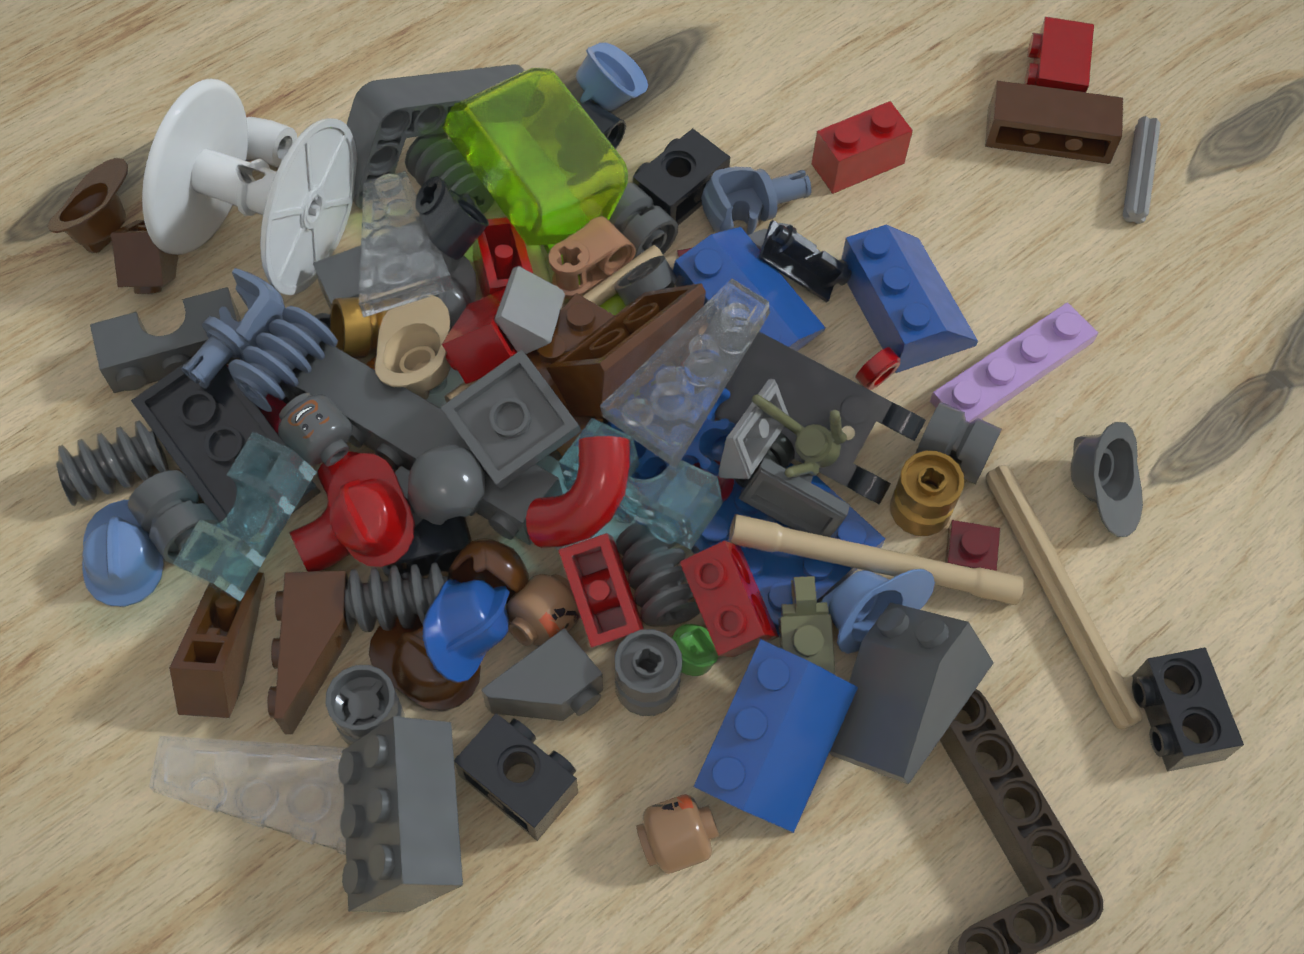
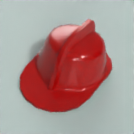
(370, 511)

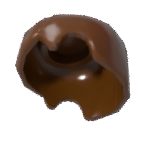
(492, 563)

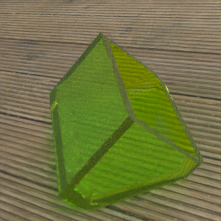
(538, 155)

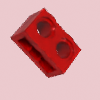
(728, 599)

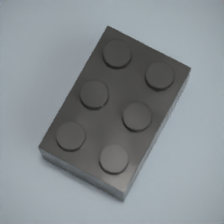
(400, 816)

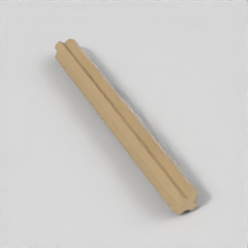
(1064, 599)

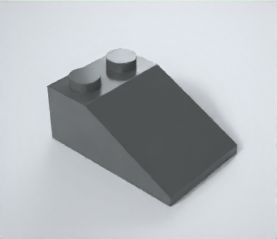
(911, 685)

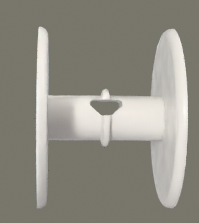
(202, 170)

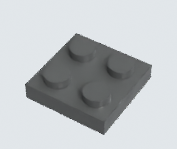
(511, 419)

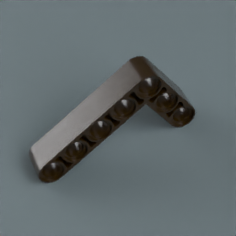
(1016, 840)

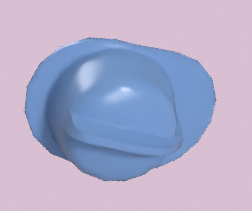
(610, 77)
(119, 557)
(865, 596)

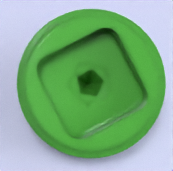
(696, 649)

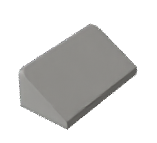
(529, 310)
(752, 436)

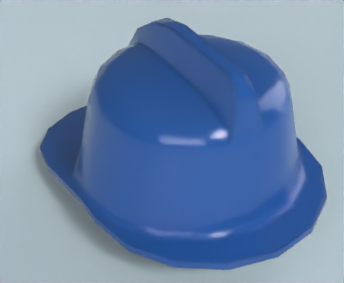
(464, 626)

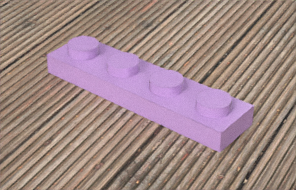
(1017, 364)

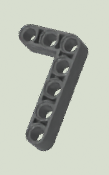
(405, 108)

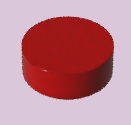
(878, 368)

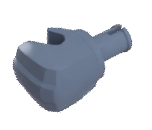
(749, 196)
(229, 336)

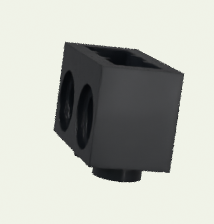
(1198, 707)

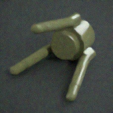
(813, 443)

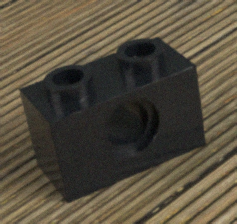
(680, 174)
(529, 803)

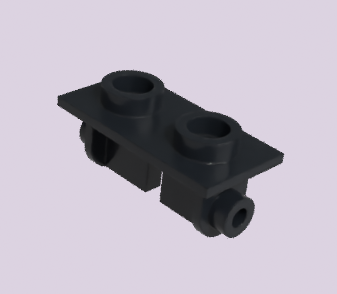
(802, 262)

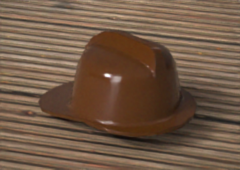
(94, 207)
(406, 662)

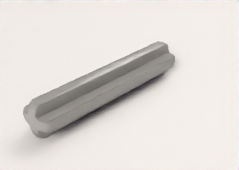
(1141, 170)

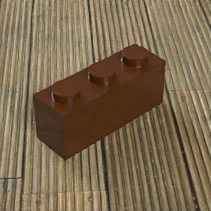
(1054, 122)

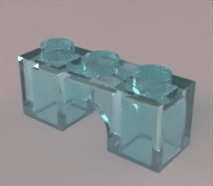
(268, 489)
(671, 506)

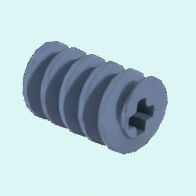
(279, 354)

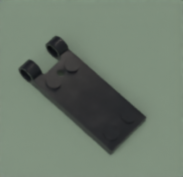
(809, 396)

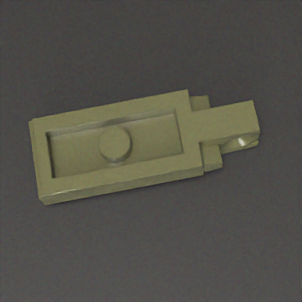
(806, 626)

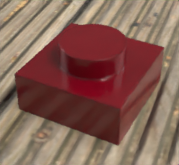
(972, 545)

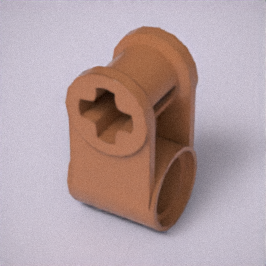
(592, 253)

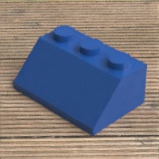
(735, 256)
(904, 297)
(776, 736)

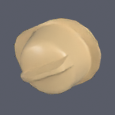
(412, 348)

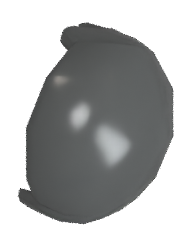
(445, 483)

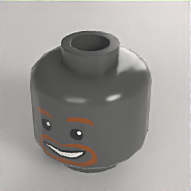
(315, 429)

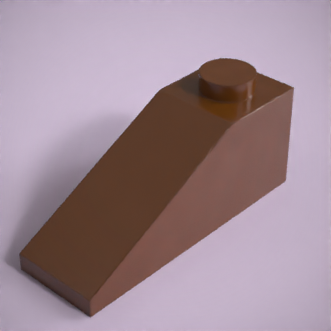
(216, 652)

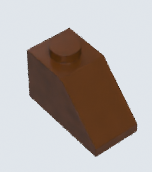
(140, 261)

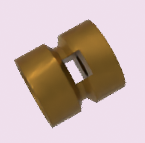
(354, 332)
(926, 493)

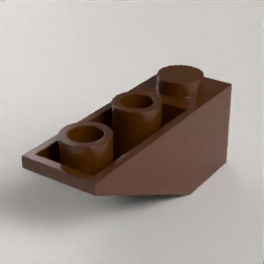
(309, 641)

